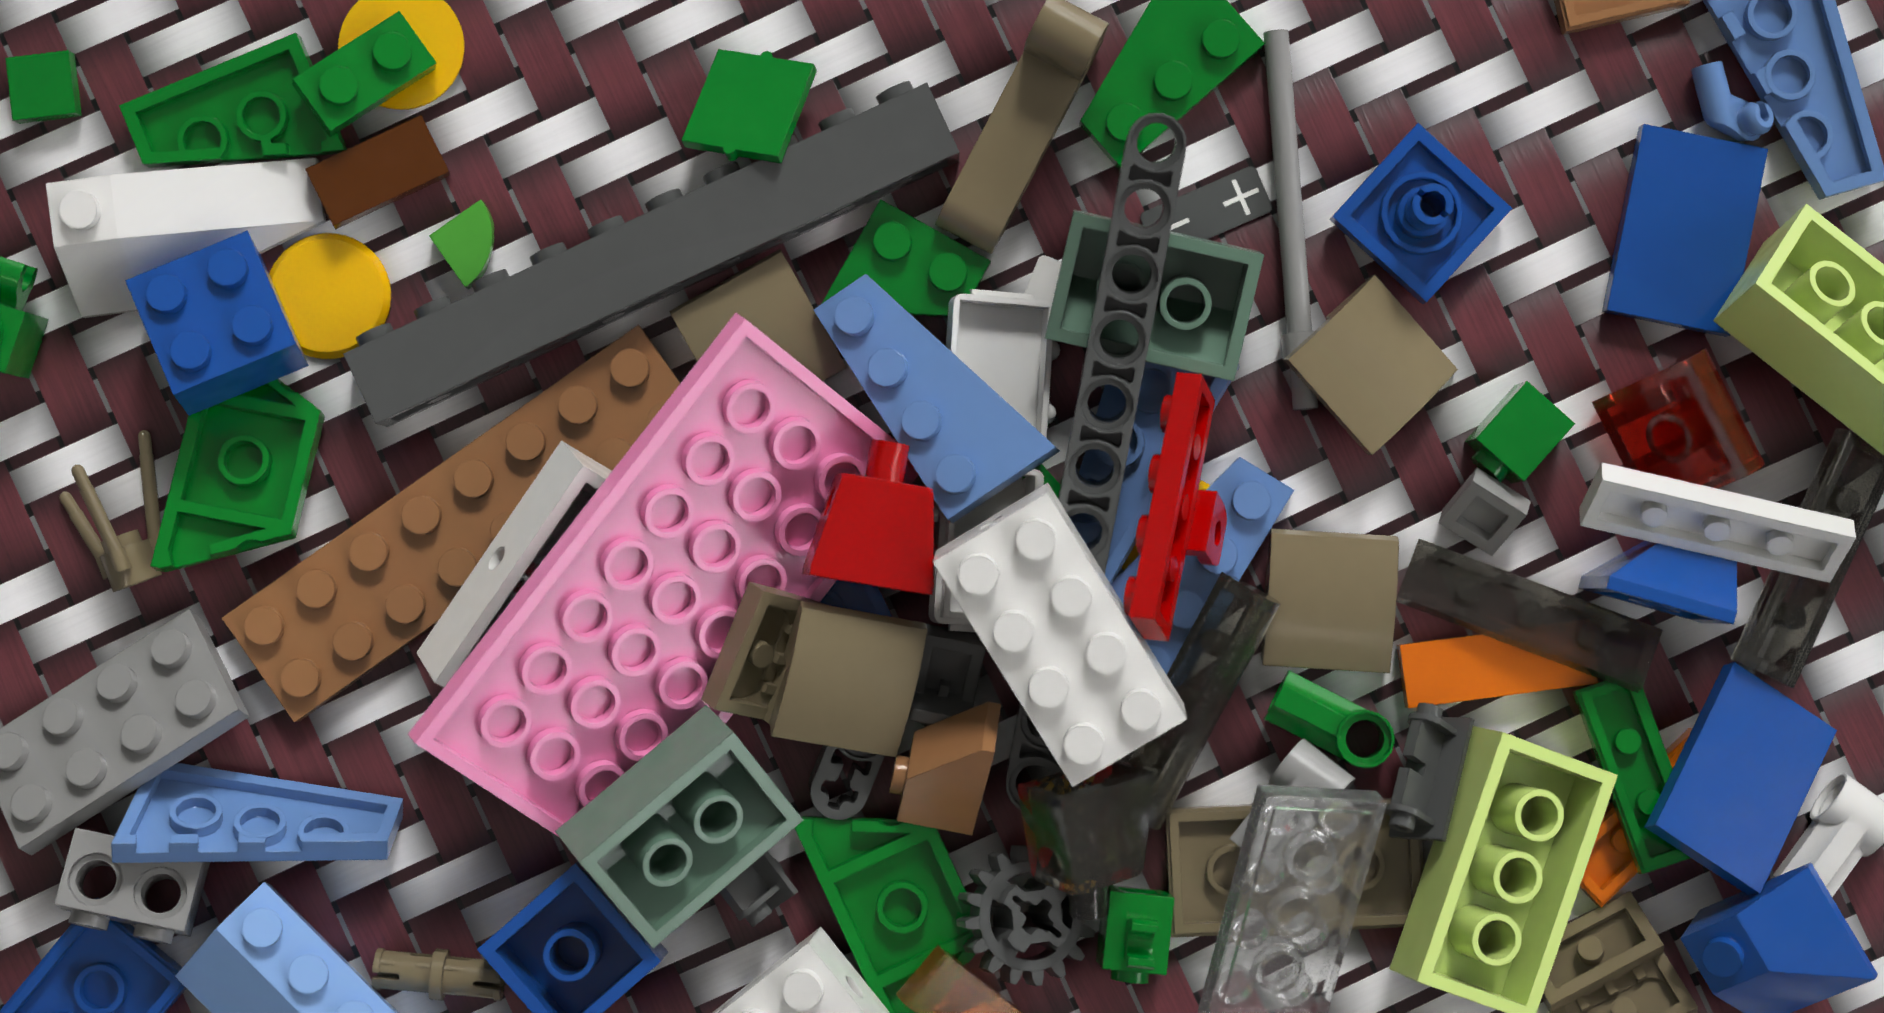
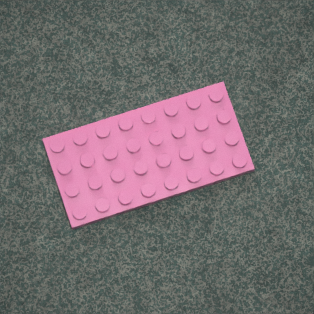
(644, 583)

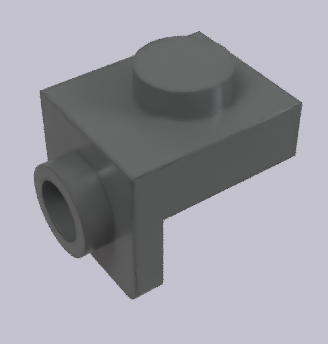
(947, 675)

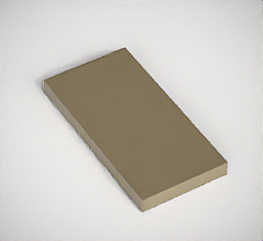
(1204, 862)

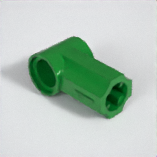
(1325, 718)

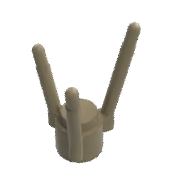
(123, 557)

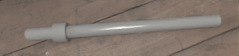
(1289, 206)

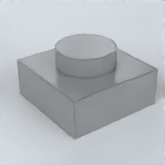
(1484, 511)

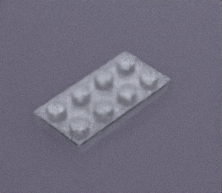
(1292, 900)

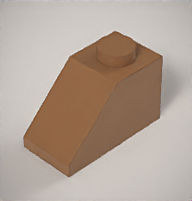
(947, 770)

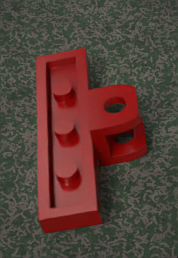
(1180, 515)

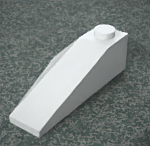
(141, 220)

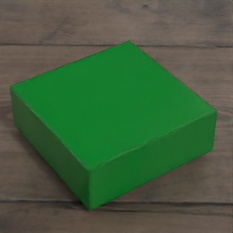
(43, 87)

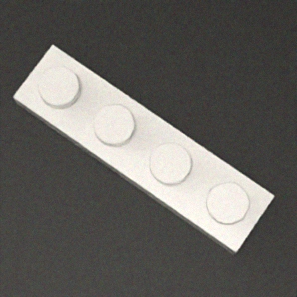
(1716, 522)

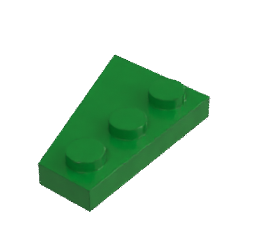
(1167, 67)
(231, 113)

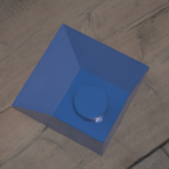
(1669, 582)
(1777, 946)

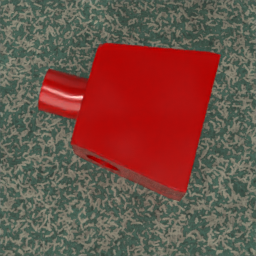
(876, 527)

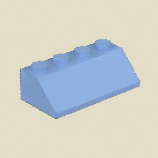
(275, 963)

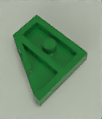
(911, 263)

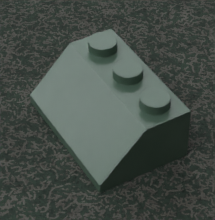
(1199, 305)
(679, 825)

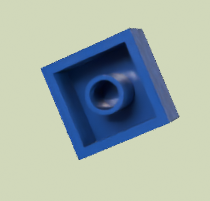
(216, 323)
(571, 949)

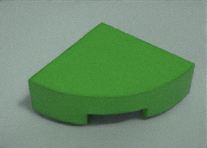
(467, 242)

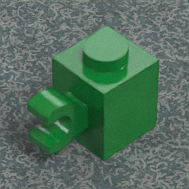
(19, 330)
(1135, 933)

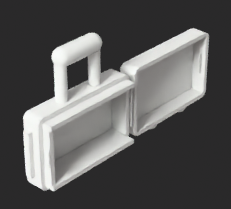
(1007, 348)

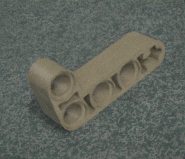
(1022, 123)

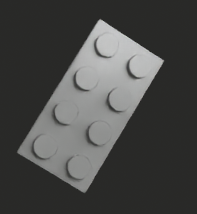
(114, 731)

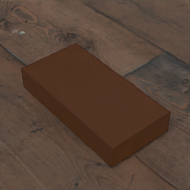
(378, 172)

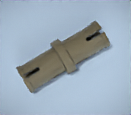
(436, 974)

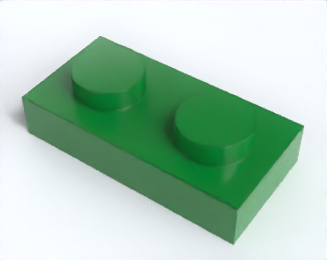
(364, 73)

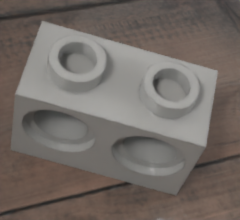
(129, 897)

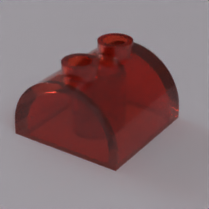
(1680, 424)

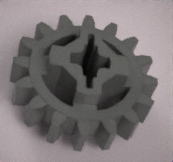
(1008, 933)

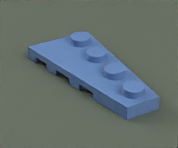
(956, 425)

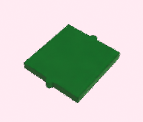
(749, 106)

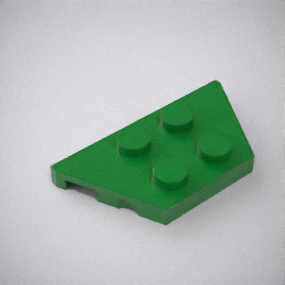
(239, 477)
(889, 894)

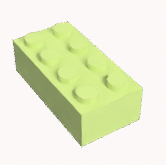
(1817, 319)
(1505, 875)

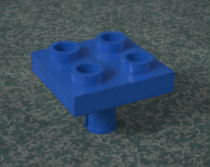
(1420, 213)

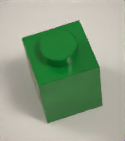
(1518, 434)

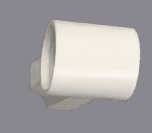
(1843, 829)

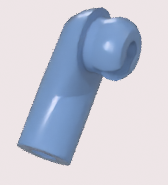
(1725, 111)

